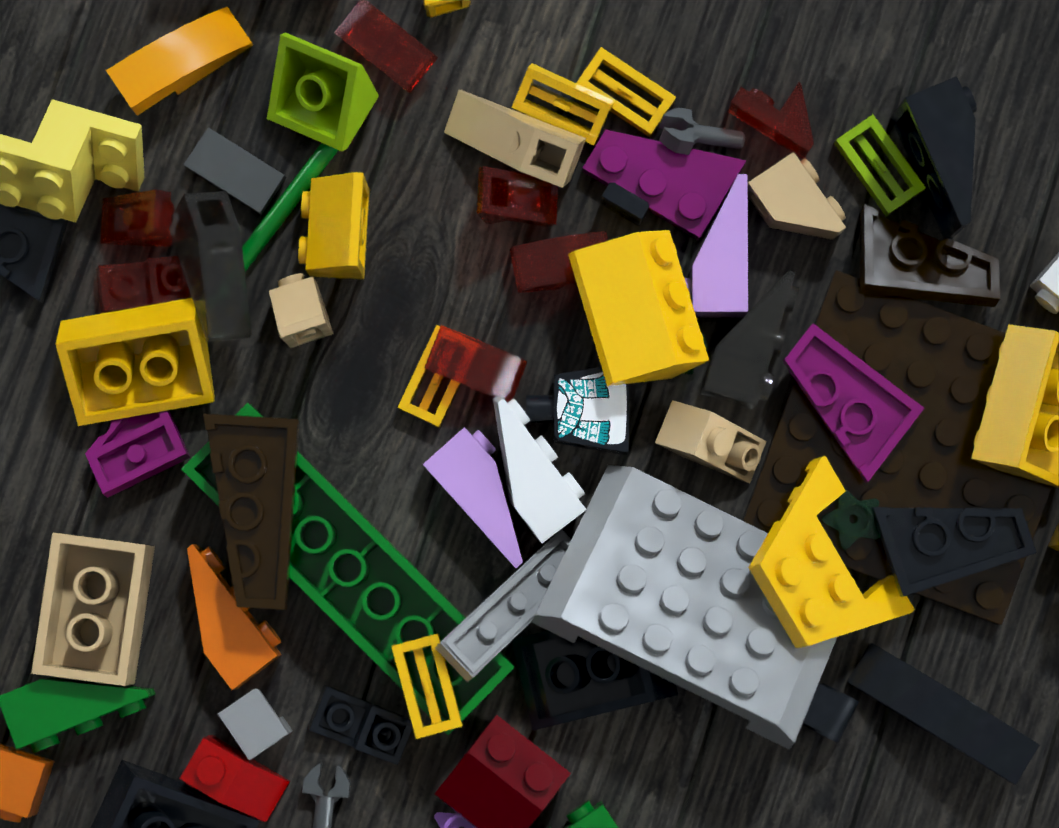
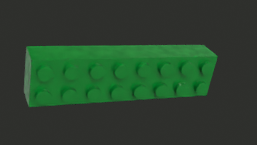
(365, 582)

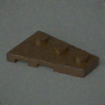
(917, 266)

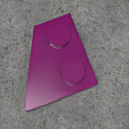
(135, 451)

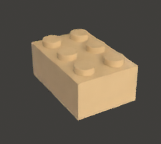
(93, 609)

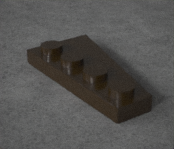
(256, 492)

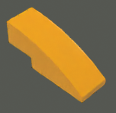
(179, 59)

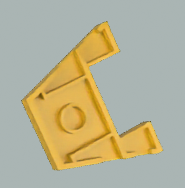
(807, 576)

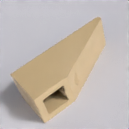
(515, 138)

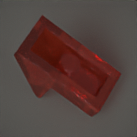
(786, 127)
(515, 198)
(137, 219)

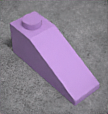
(721, 268)
(474, 483)

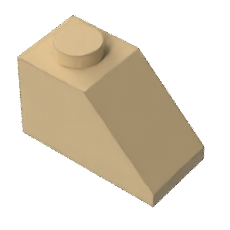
(299, 310)

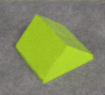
(319, 93)

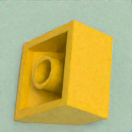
(336, 226)

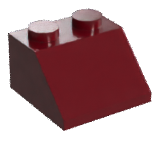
(502, 779)

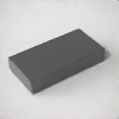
(234, 171)

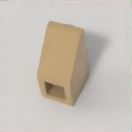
(793, 202)
(710, 441)

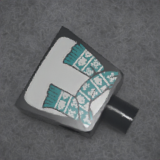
(585, 411)

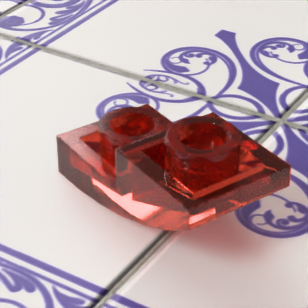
(386, 45)
(546, 262)
(141, 283)
(475, 364)

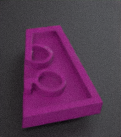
(676, 185)
(852, 399)

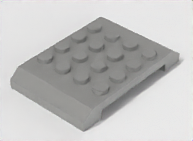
(675, 595)

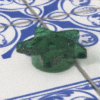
(849, 532)

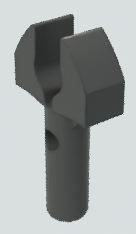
(682, 132)
(325, 803)

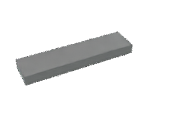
(503, 612)

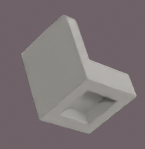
(254, 723)

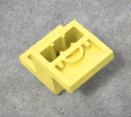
(66, 158)

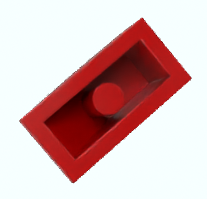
(233, 779)

